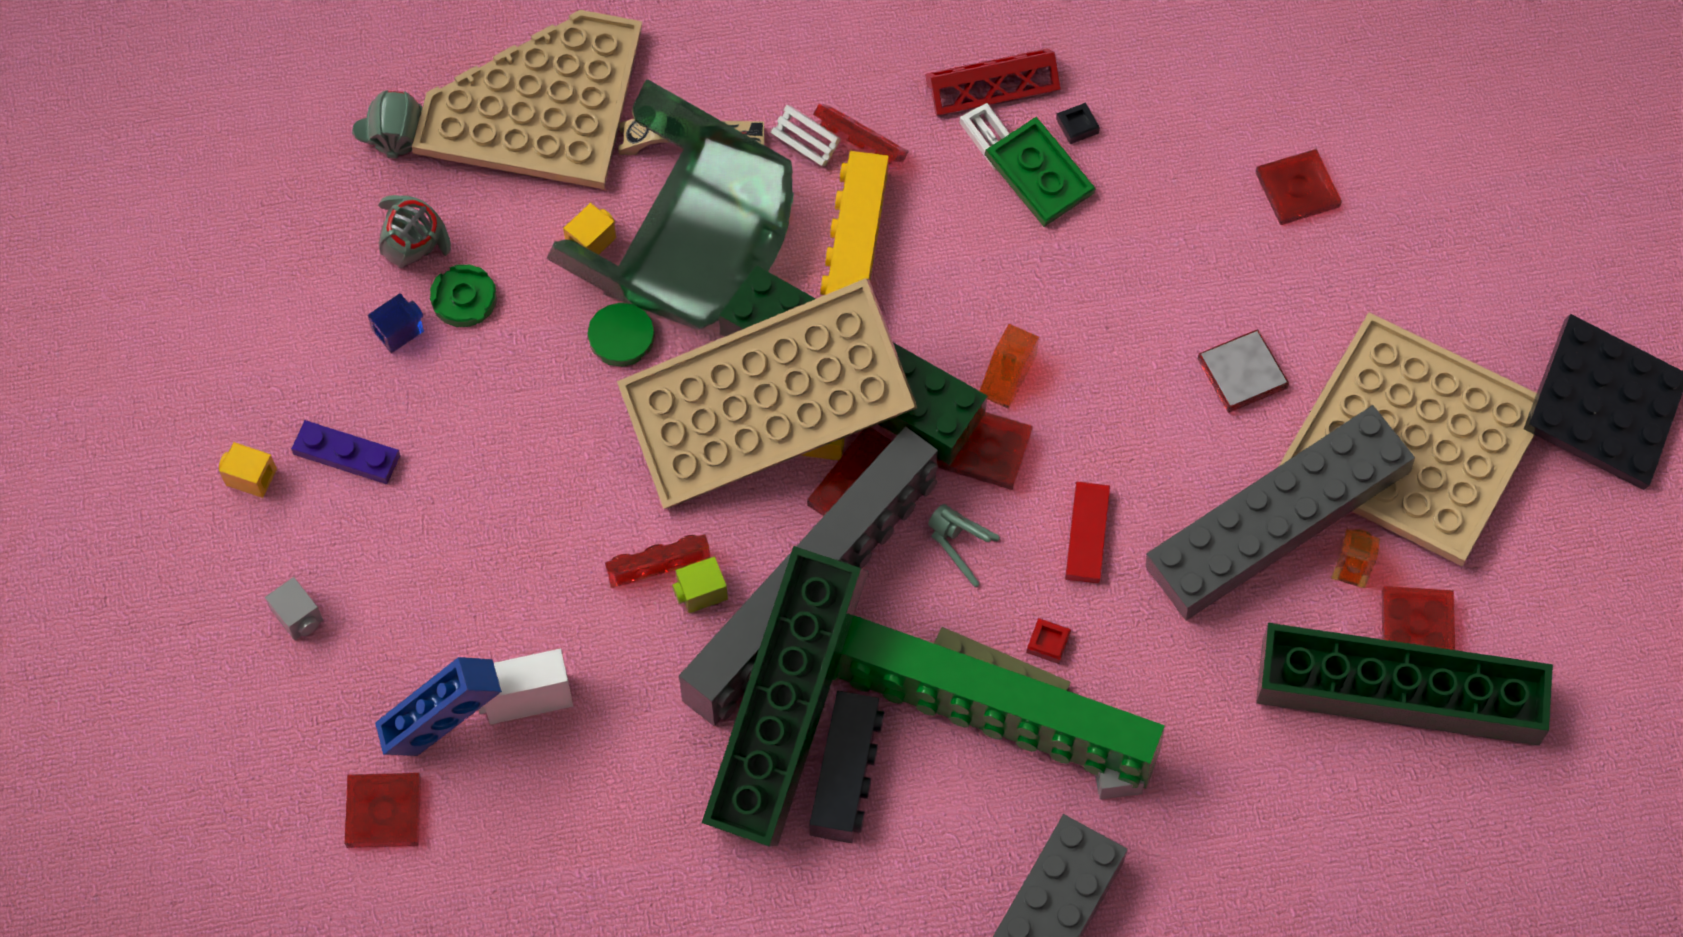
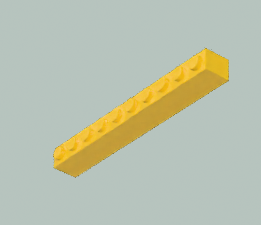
(854, 238)

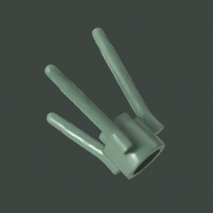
(950, 524)

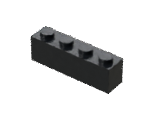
(845, 767)

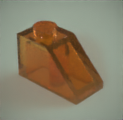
(1009, 365)
(1356, 557)

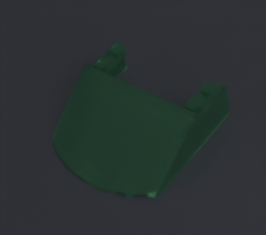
(708, 225)

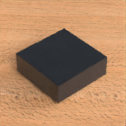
(1077, 123)

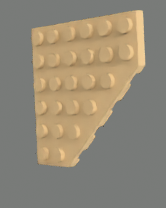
(539, 105)

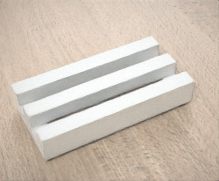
(783, 121)
(975, 135)

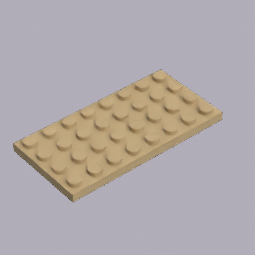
(767, 394)

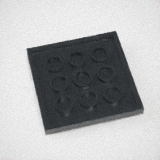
(1606, 402)

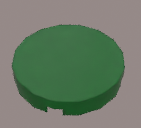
(463, 296)
(621, 334)

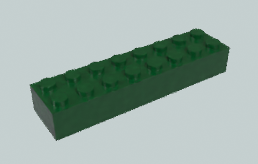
(945, 405)
(1405, 684)
(785, 697)

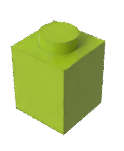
(700, 585)

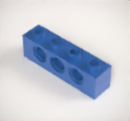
(438, 706)

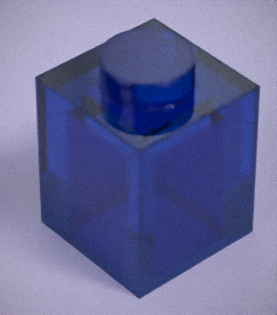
(396, 322)

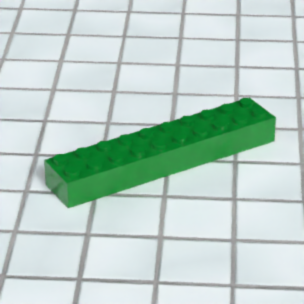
(999, 702)

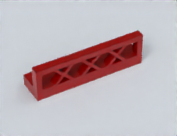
(991, 69)

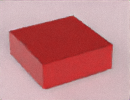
(1048, 641)

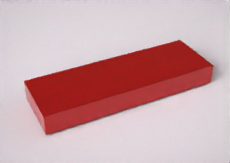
(1087, 532)

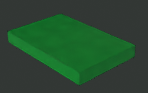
(1040, 171)

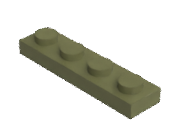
(967, 646)

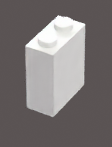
(529, 687)

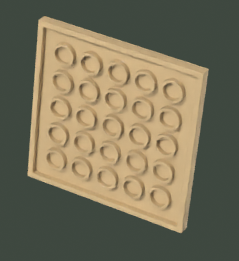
(1448, 413)

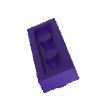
(345, 452)

